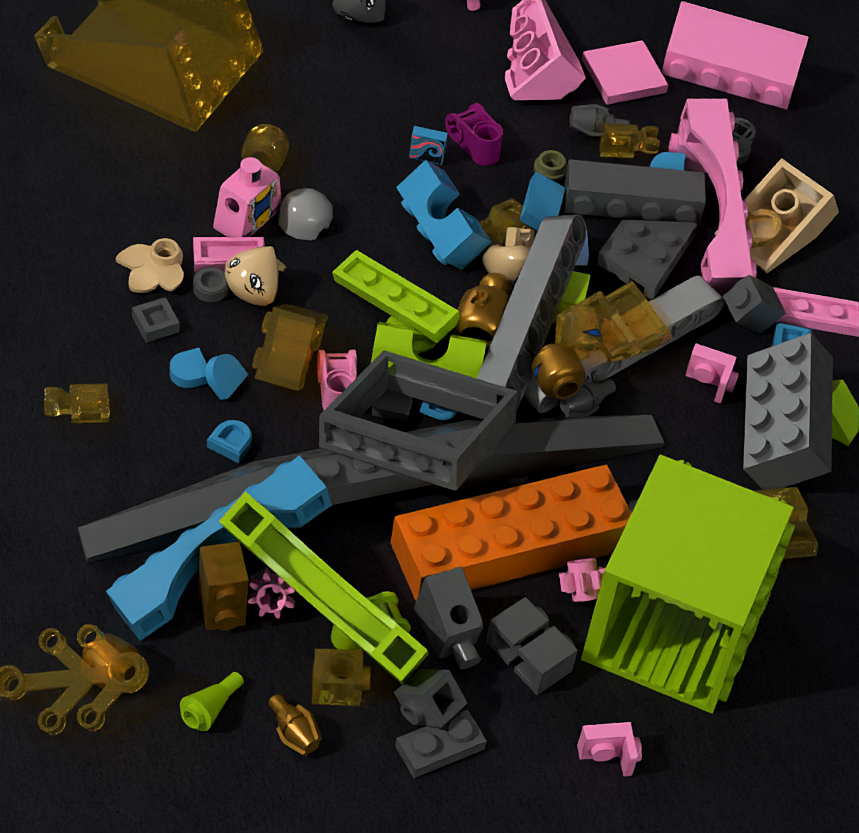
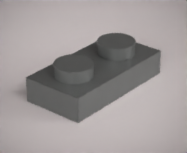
(439, 746)

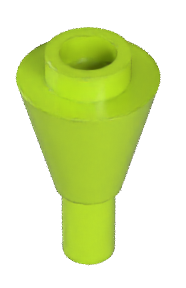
(203, 707)

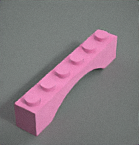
(708, 136)

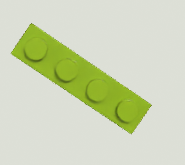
(396, 296)

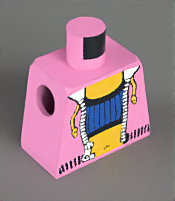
(247, 199)

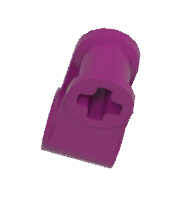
(476, 134)

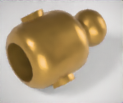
(483, 308)

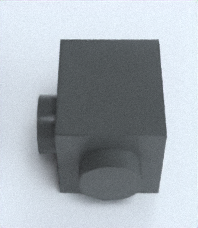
(754, 304)
(430, 698)

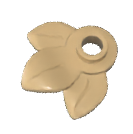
(153, 265)

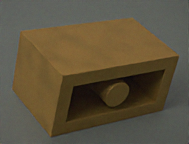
(222, 586)

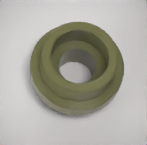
(551, 165)

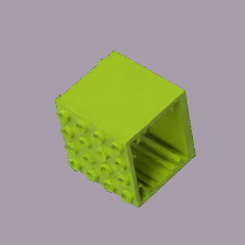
(688, 584)

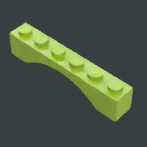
(324, 588)

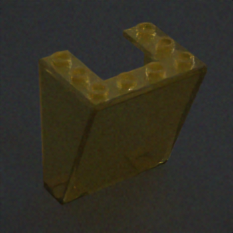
(158, 53)

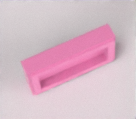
(218, 250)

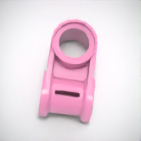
(335, 374)

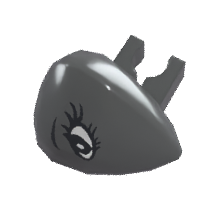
(361, 10)

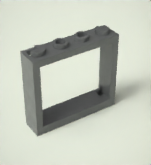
(348, 434)

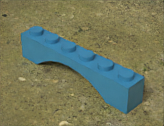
(152, 591)

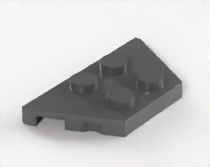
(646, 251)

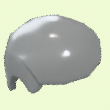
(305, 213)

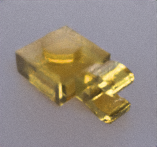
(624, 140)
(84, 402)

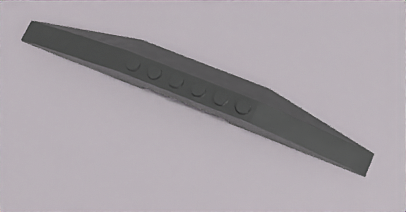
(525, 449)

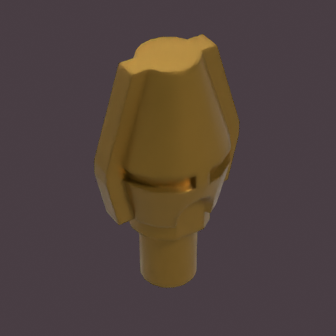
(296, 725)

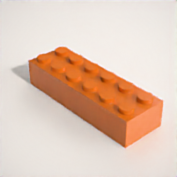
(513, 530)

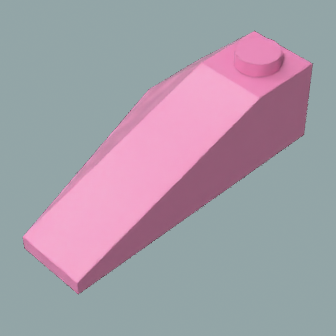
(540, 56)

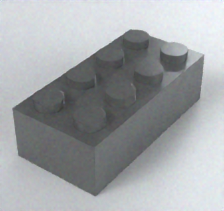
(788, 413)

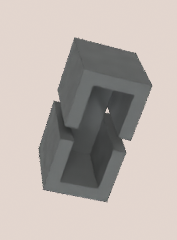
(526, 634)

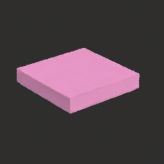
(624, 72)

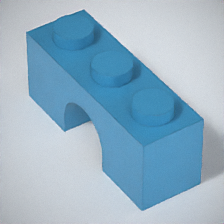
(427, 197)

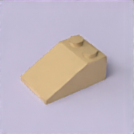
(803, 209)

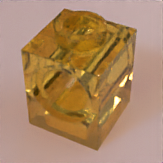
(339, 662)

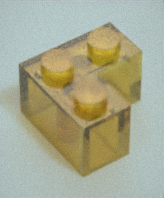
(288, 345)

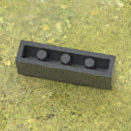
(634, 192)

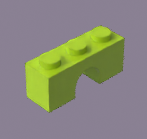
(463, 355)

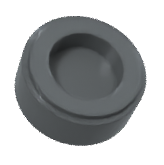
(210, 284)

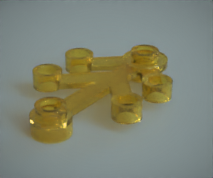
(78, 678)

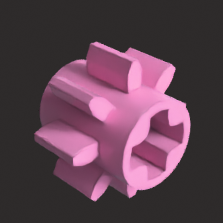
(582, 579)
(265, 601)

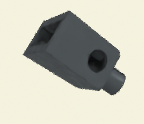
(450, 616)

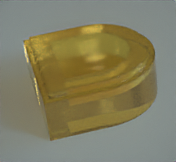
(764, 226)

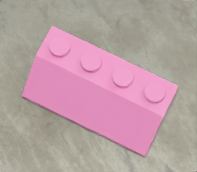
(734, 55)

